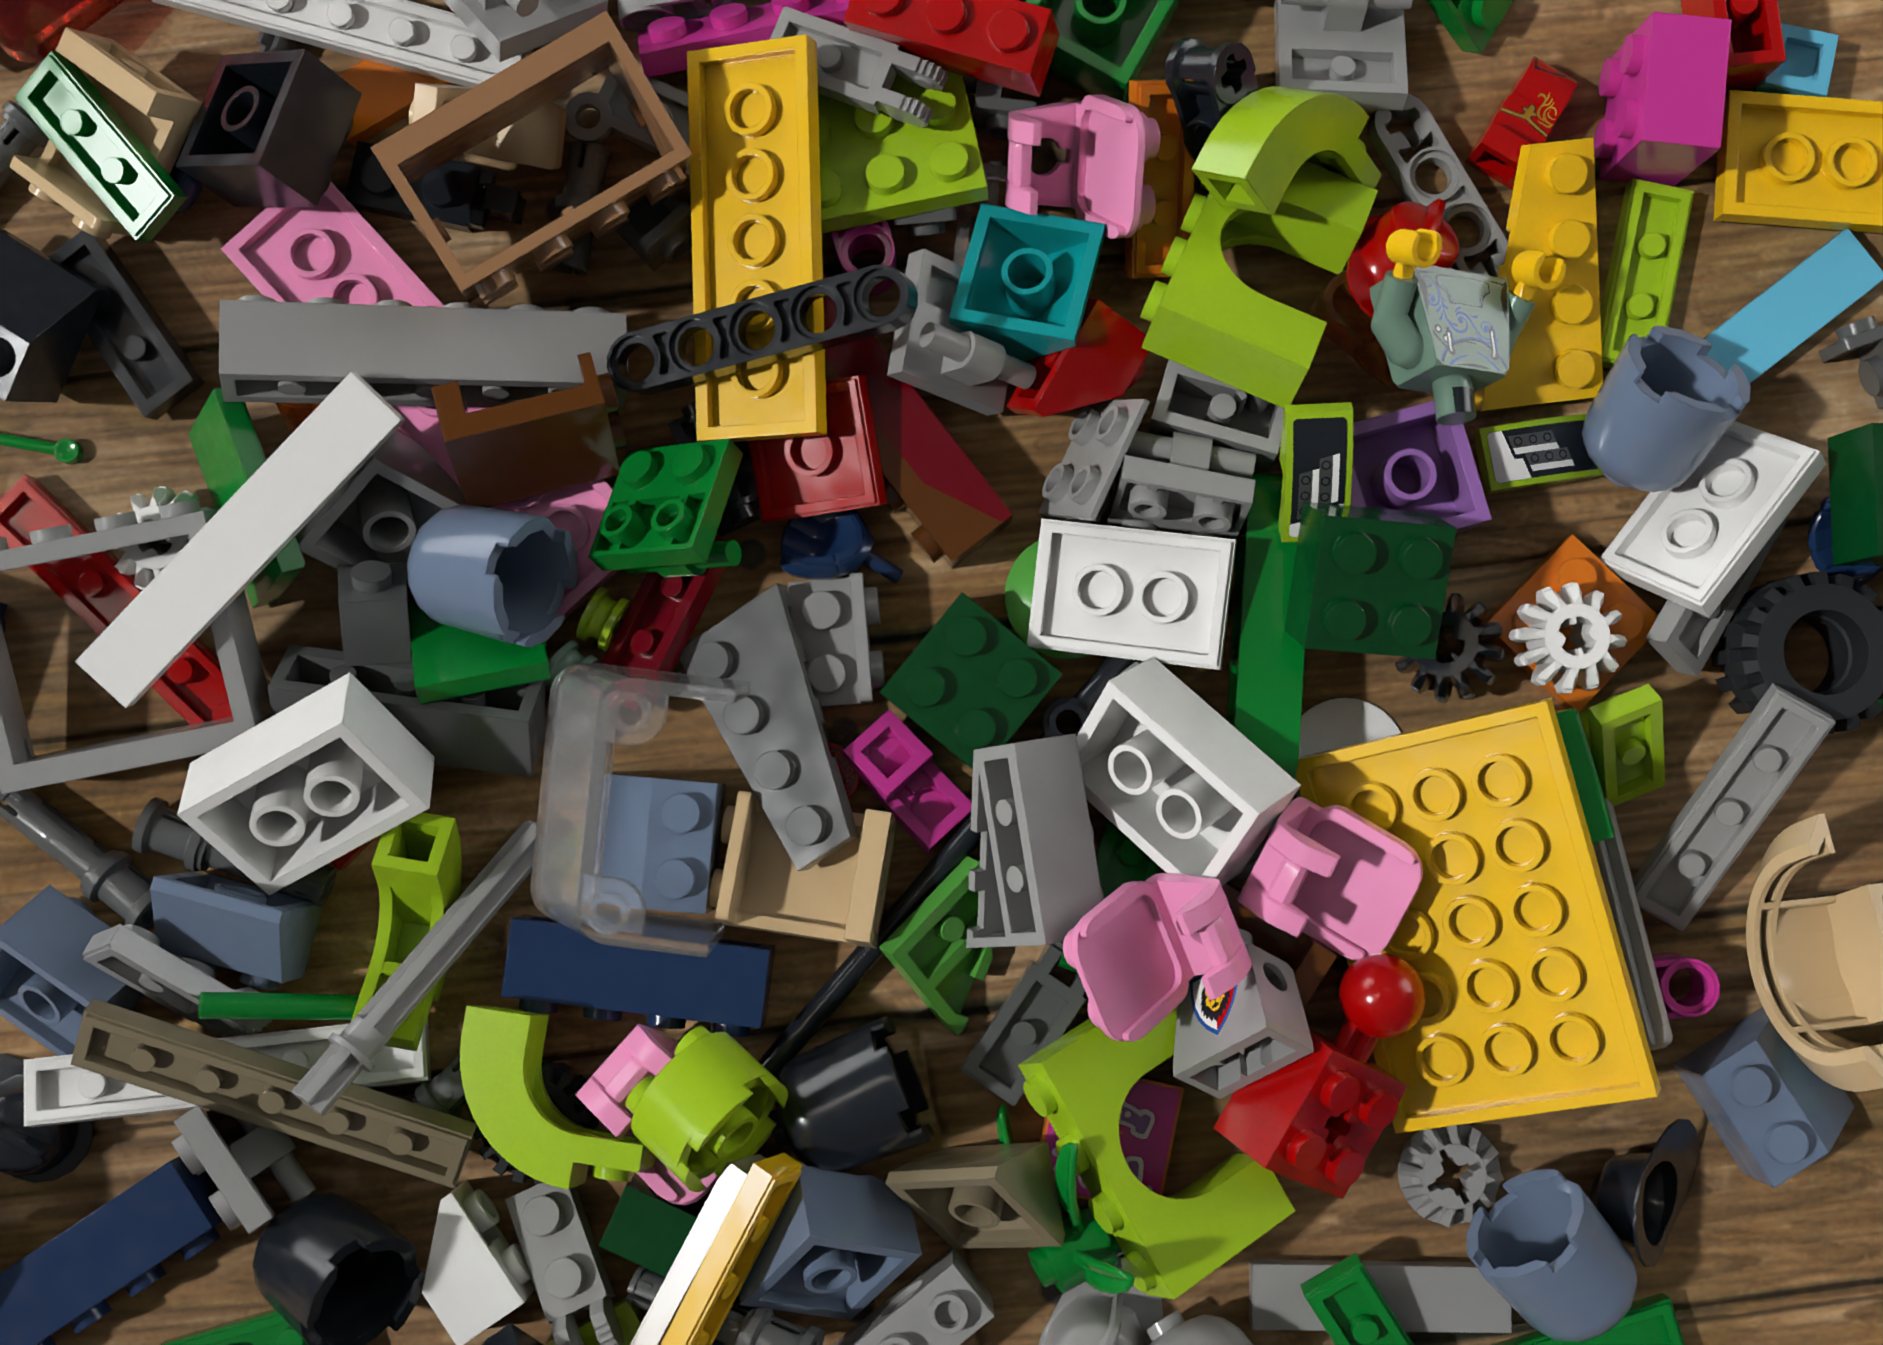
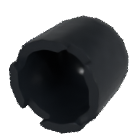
(851, 1101)
(336, 1271)

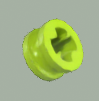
(602, 618)

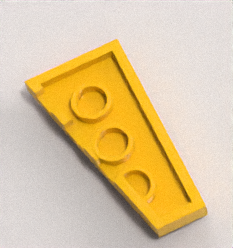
(1561, 342)

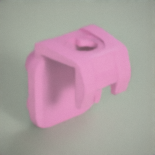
(1102, 165)
(1333, 879)
(1145, 948)
(605, 1094)

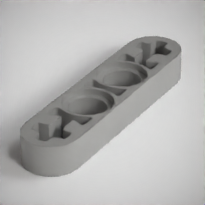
(1460, 194)

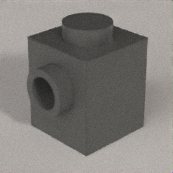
(374, 613)

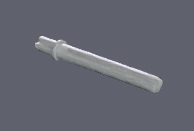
(417, 974)

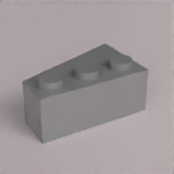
(1034, 843)

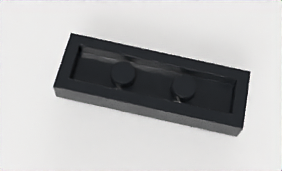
(130, 330)

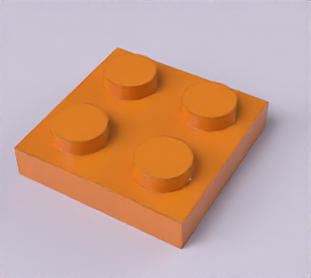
(1577, 564)

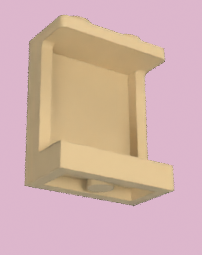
(142, 97)
(829, 902)

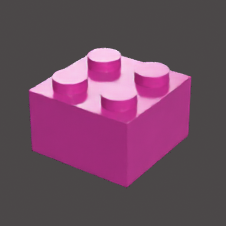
(1663, 99)

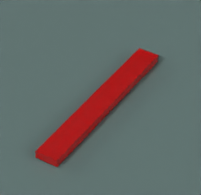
(101, 593)

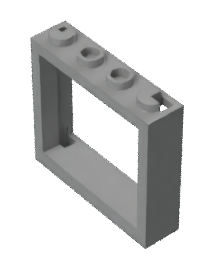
(233, 640)

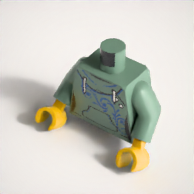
(1451, 326)

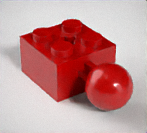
(1332, 1105)

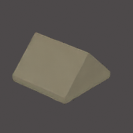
(985, 1195)

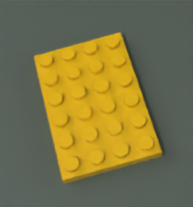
(1507, 925)

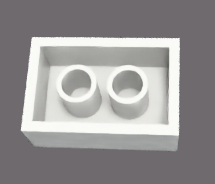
(1178, 775)
(308, 785)

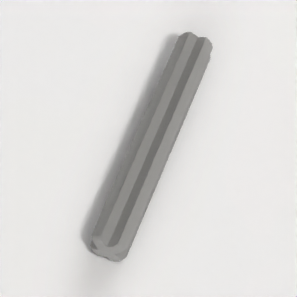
(1632, 935)

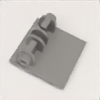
(1097, 448)

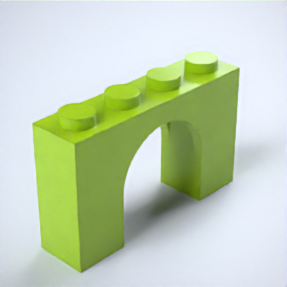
(1223, 325)
(1164, 1239)

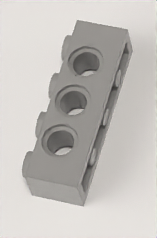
(934, 1308)

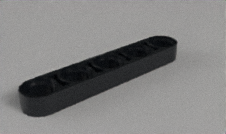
(791, 336)

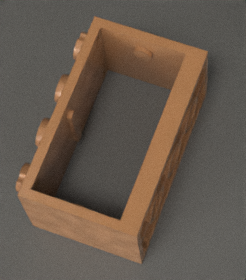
(508, 99)

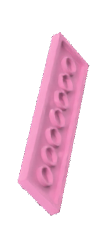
(339, 255)

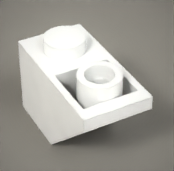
(471, 1267)

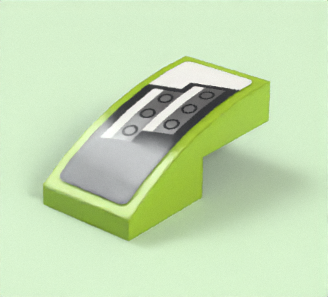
(1533, 454)
(1314, 460)

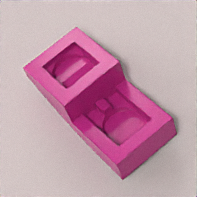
(907, 781)

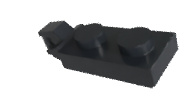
(454, 192)

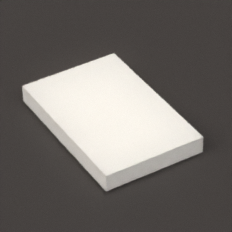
(1707, 531)
(1131, 593)

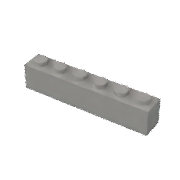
(402, 350)

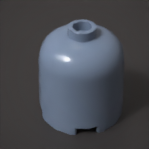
(1662, 410)
(493, 572)
(1554, 1257)

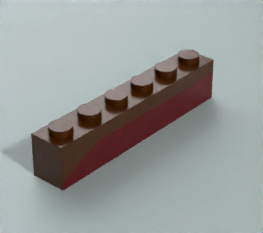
(920, 458)

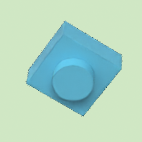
(1807, 63)

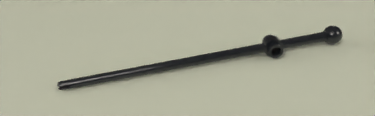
(947, 859)

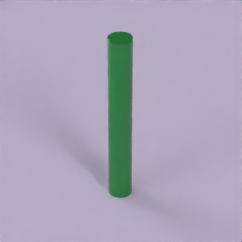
(276, 1006)

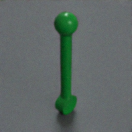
(65, 449)

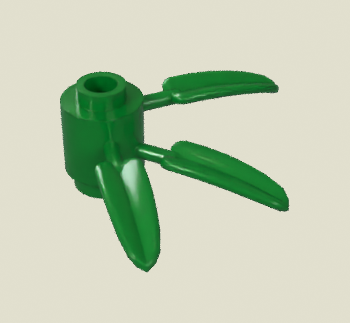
(1087, 1249)

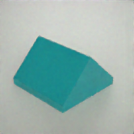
(1027, 280)

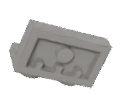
(835, 633)

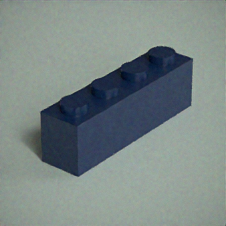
(559, 966)
(105, 1252)

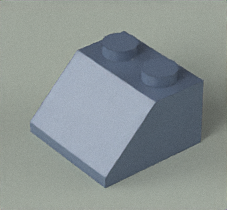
(665, 839)
(234, 926)
(44, 972)
(1764, 1100)
(833, 1246)

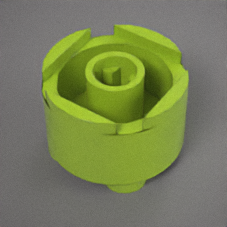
(705, 1107)

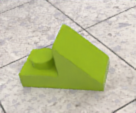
(1627, 743)

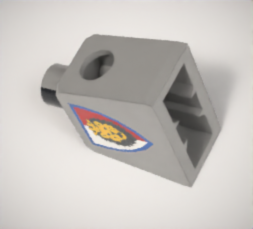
(1242, 1032)

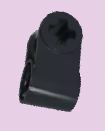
(1214, 89)

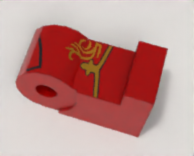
(1521, 120)

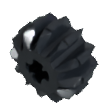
(1470, 663)

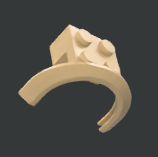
(1818, 959)

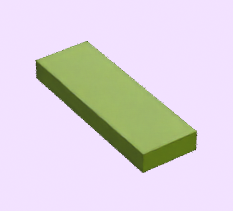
(1643, 263)

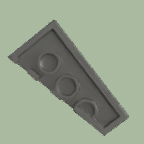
(776, 727)

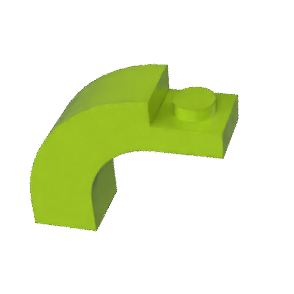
(1270, 137)
(417, 883)
(515, 1114)

